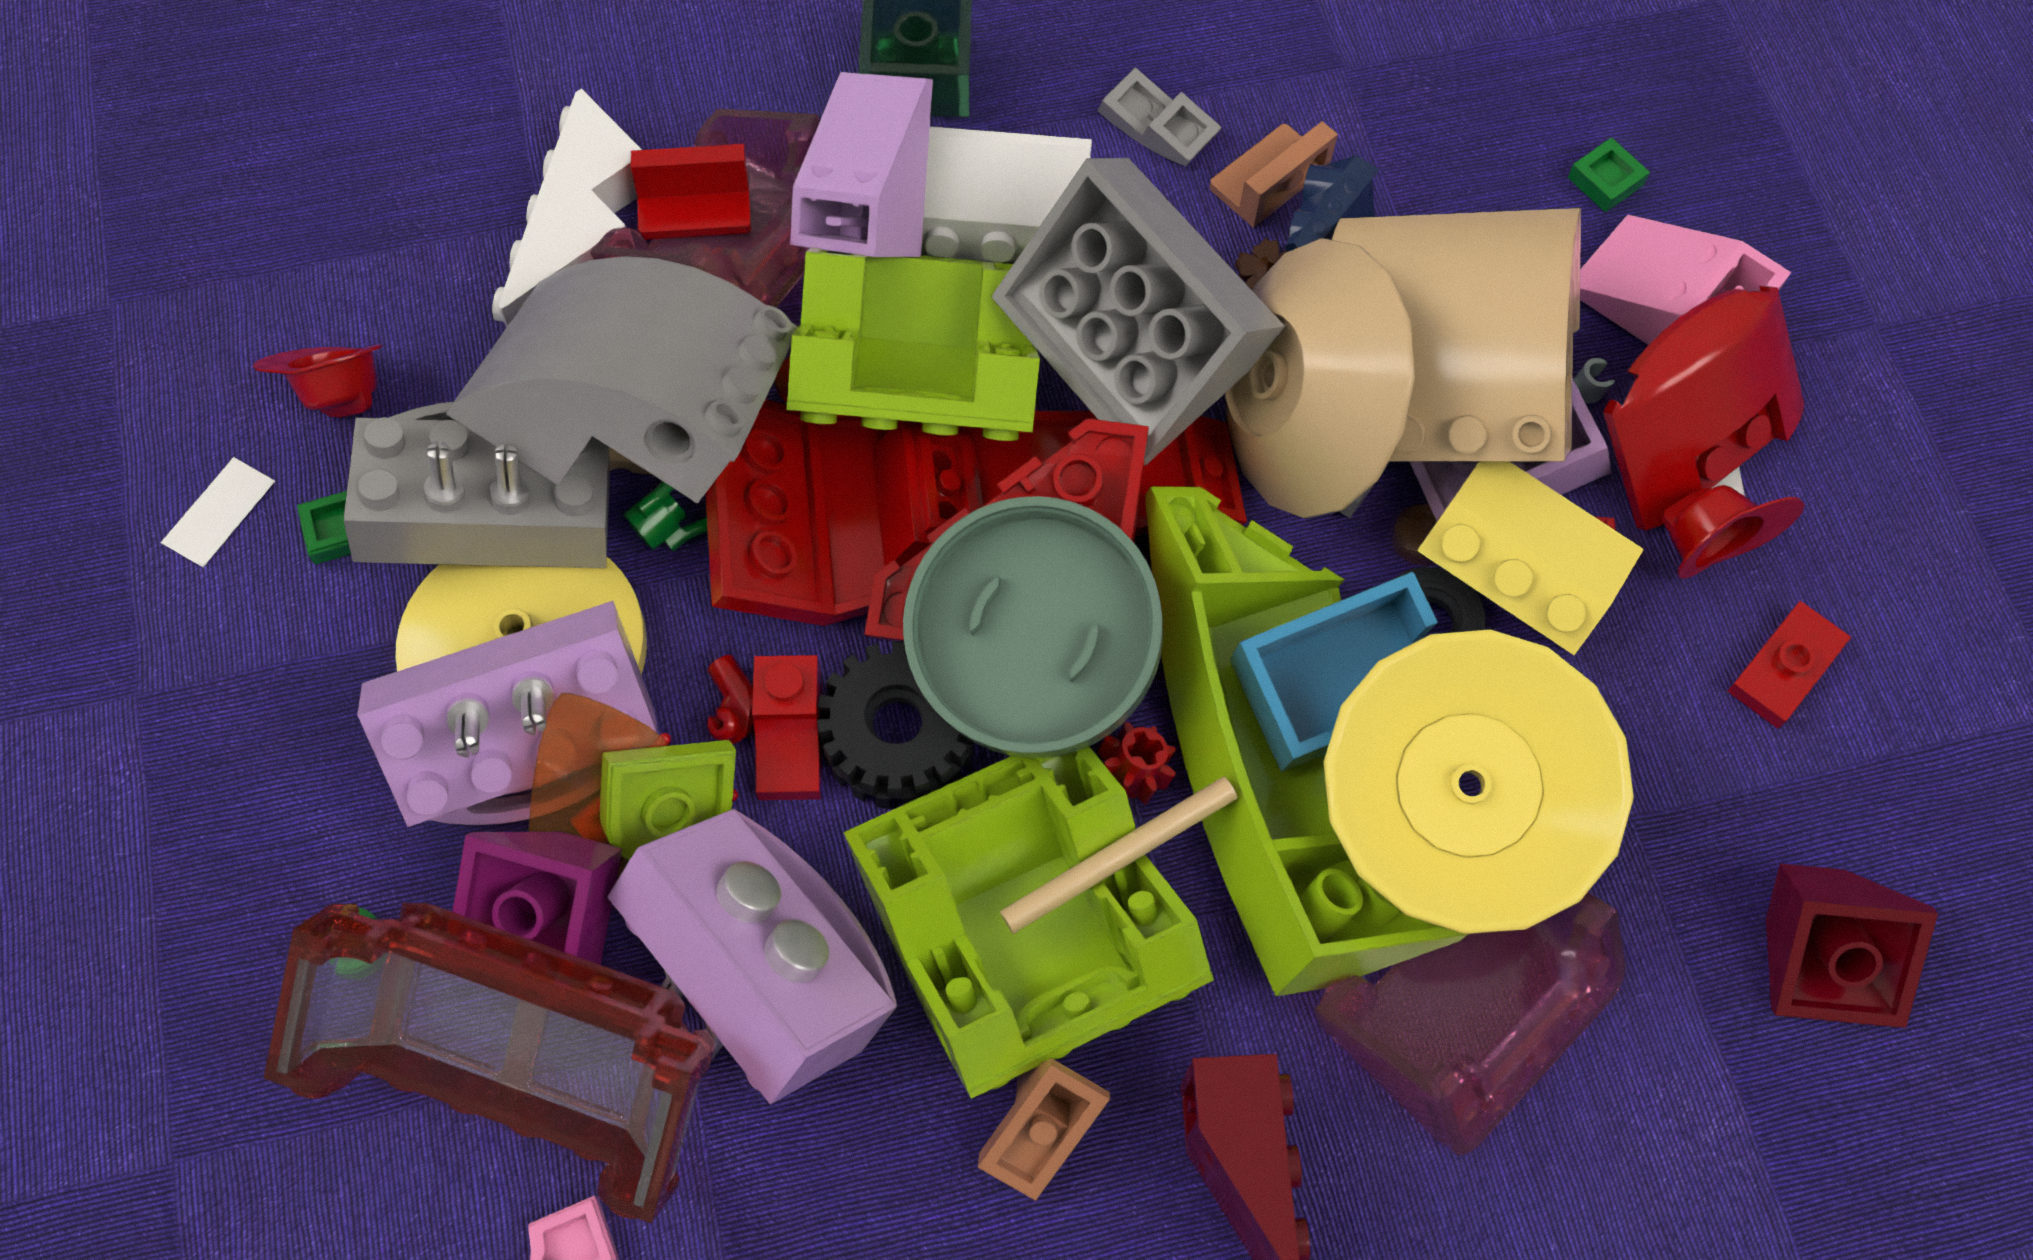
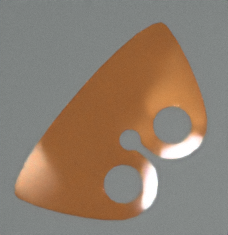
(571, 764)

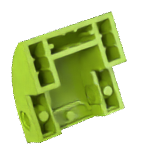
(910, 346)
(1074, 974)

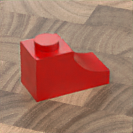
(787, 727)

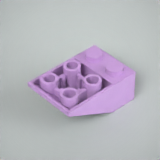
(866, 169)

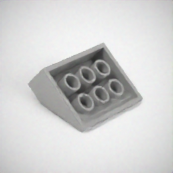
(1134, 304)

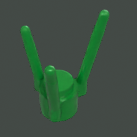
(657, 520)

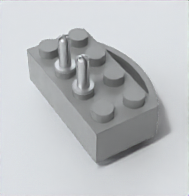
(447, 496)

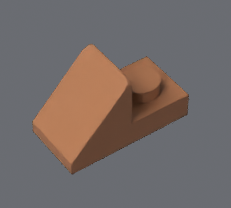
(1042, 1127)

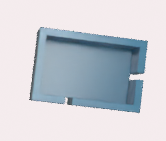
(1313, 663)

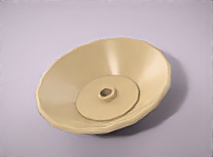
(1333, 385)

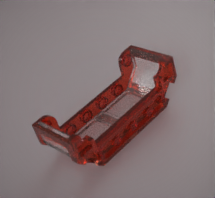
(497, 1035)

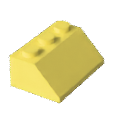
(1531, 552)

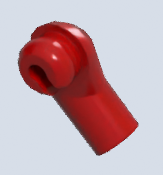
(734, 714)

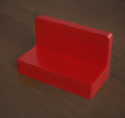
(692, 191)

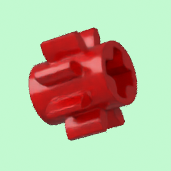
(1138, 760)

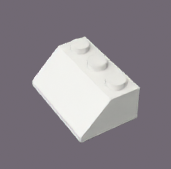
(993, 190)

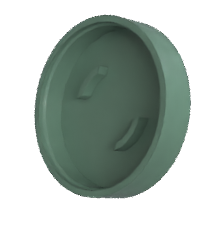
(1033, 627)

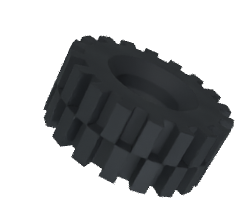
(864, 758)

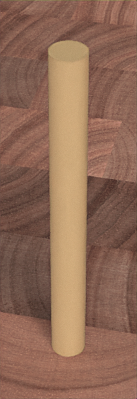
(1118, 855)

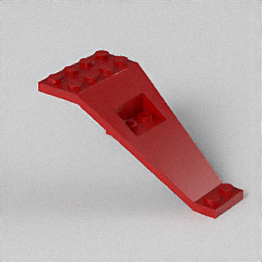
(829, 505)

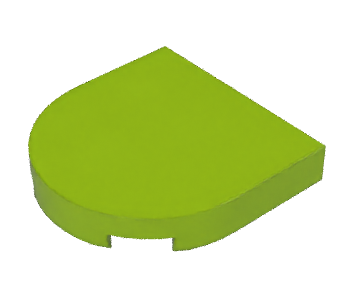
(663, 790)

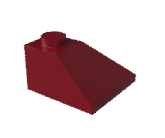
(1844, 947)

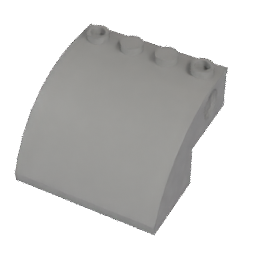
(637, 357)

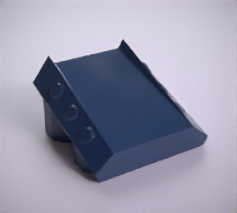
(1331, 194)

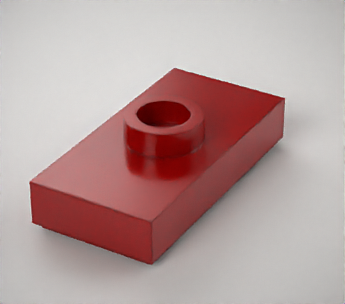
(1789, 664)

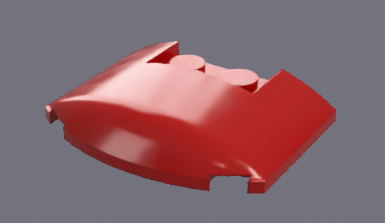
(1705, 400)

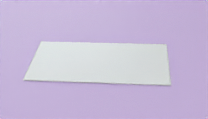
(218, 512)

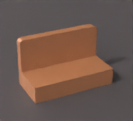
(1272, 171)

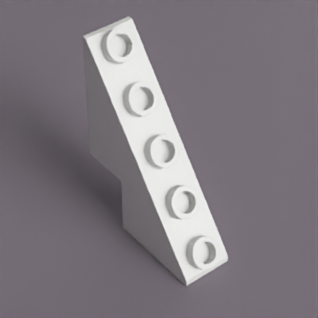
(581, 190)

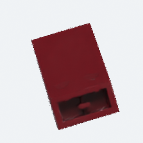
(1241, 1150)

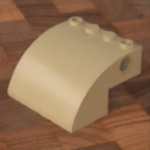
(1489, 328)

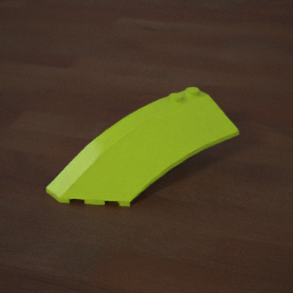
(1275, 841)

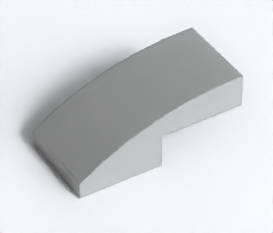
(1164, 125)

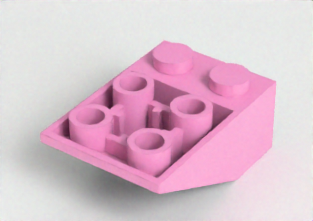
(1659, 271)

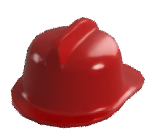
(328, 378)
(1724, 524)

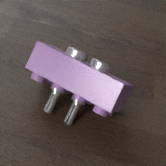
(475, 718)
(757, 949)

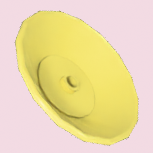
(1546, 769)

